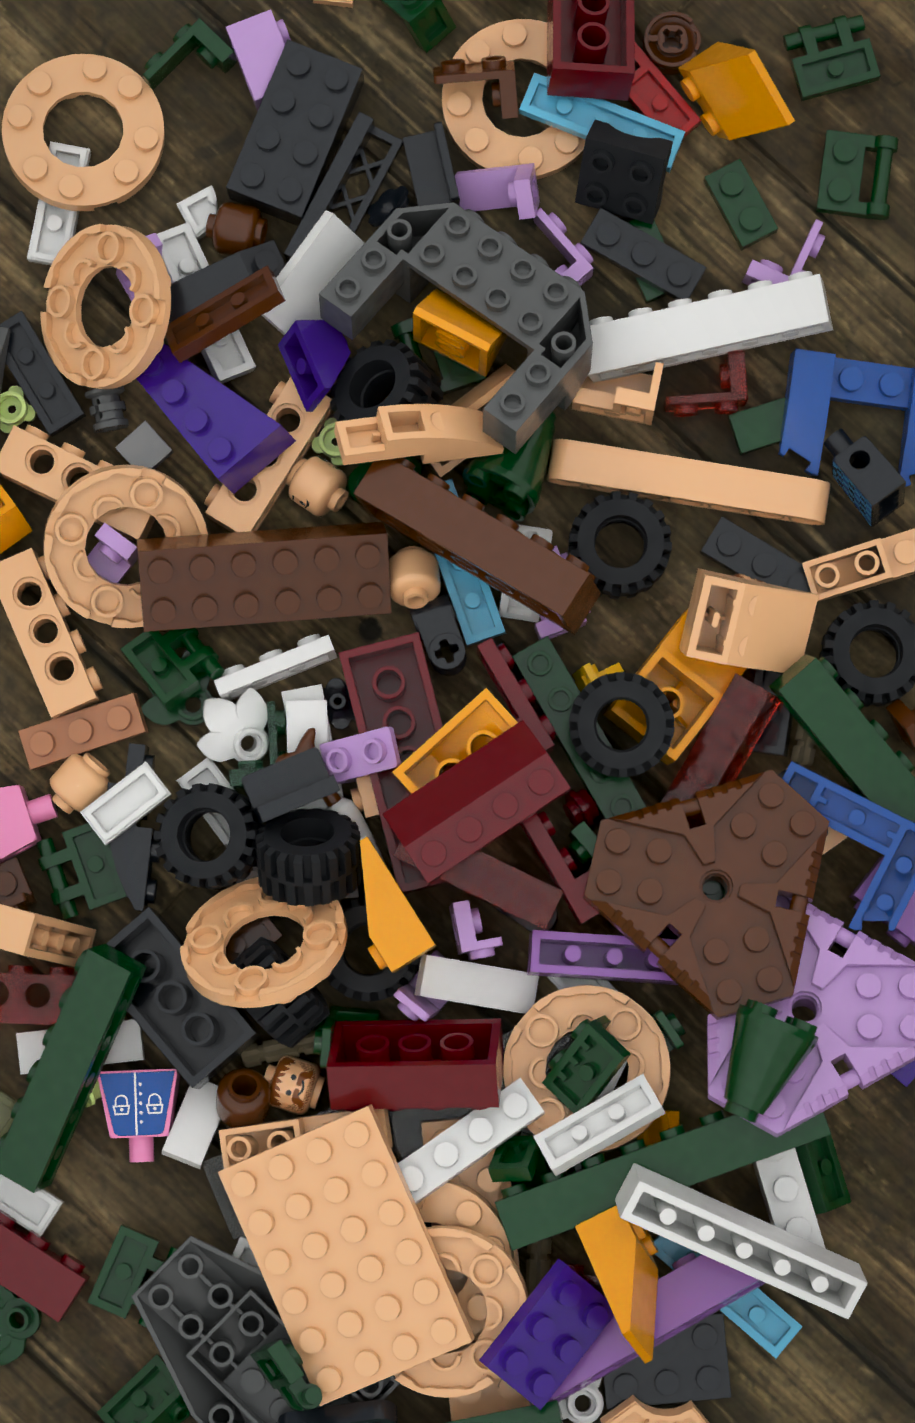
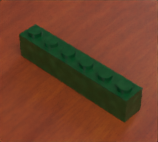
(846, 736)
(68, 1066)

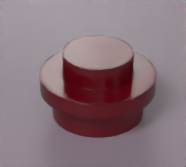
(580, 807)

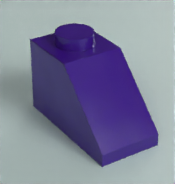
(314, 358)

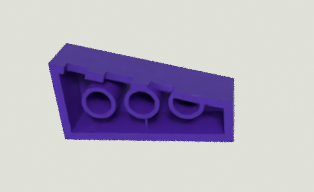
(215, 421)

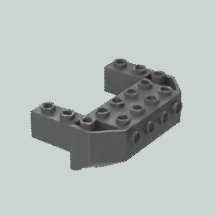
(492, 280)

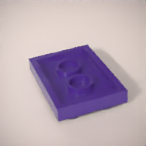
(548, 1334)

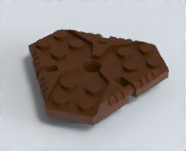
(755, 843)

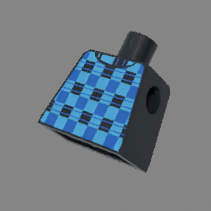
(873, 489)

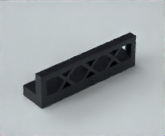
(338, 174)

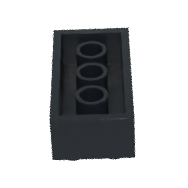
(295, 132)
(182, 1023)

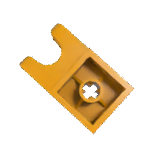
(689, 685)

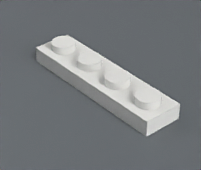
(183, 256)
(469, 1140)

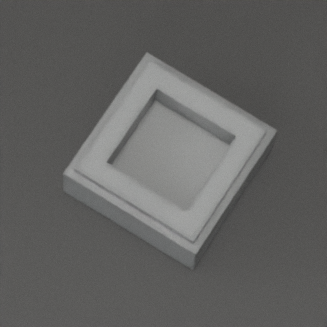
(144, 447)

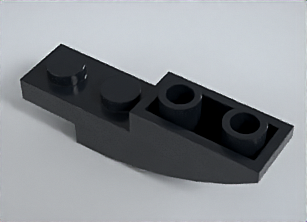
(135, 848)

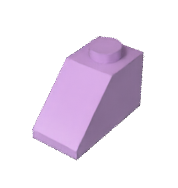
(258, 48)

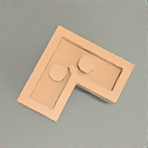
(621, 398)

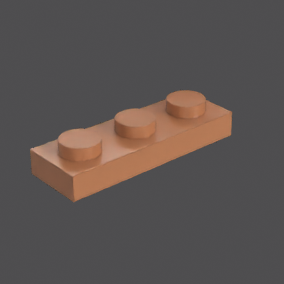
(83, 731)

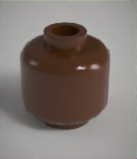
(236, 228)
(243, 1098)

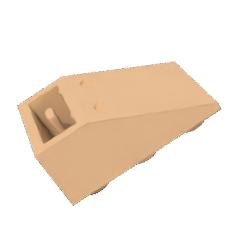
(747, 622)

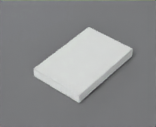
(311, 269)

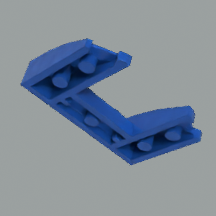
(821, 378)
(872, 827)

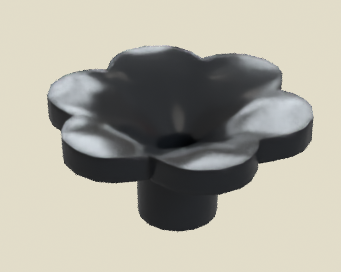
(387, 204)
(342, 714)

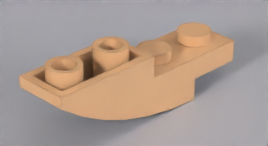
(409, 430)
(862, 566)
(250, 1140)

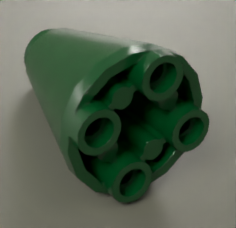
(512, 479)
(763, 1057)

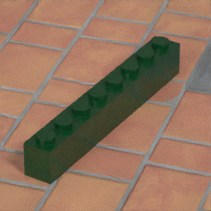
(680, 1155)

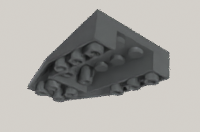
(206, 1322)

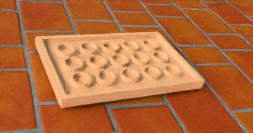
(346, 1255)

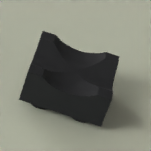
(623, 172)

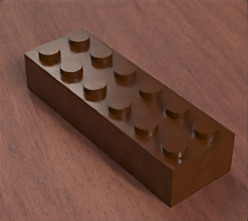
(478, 542)
(264, 576)

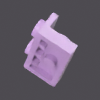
(466, 925)

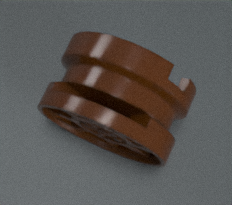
(671, 41)

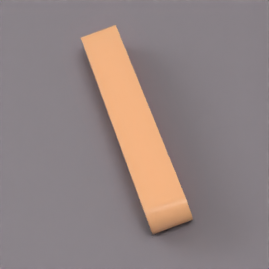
(689, 482)

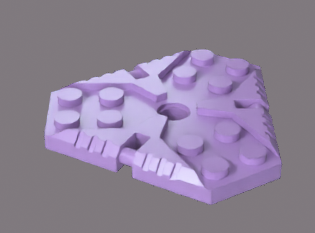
(861, 1017)

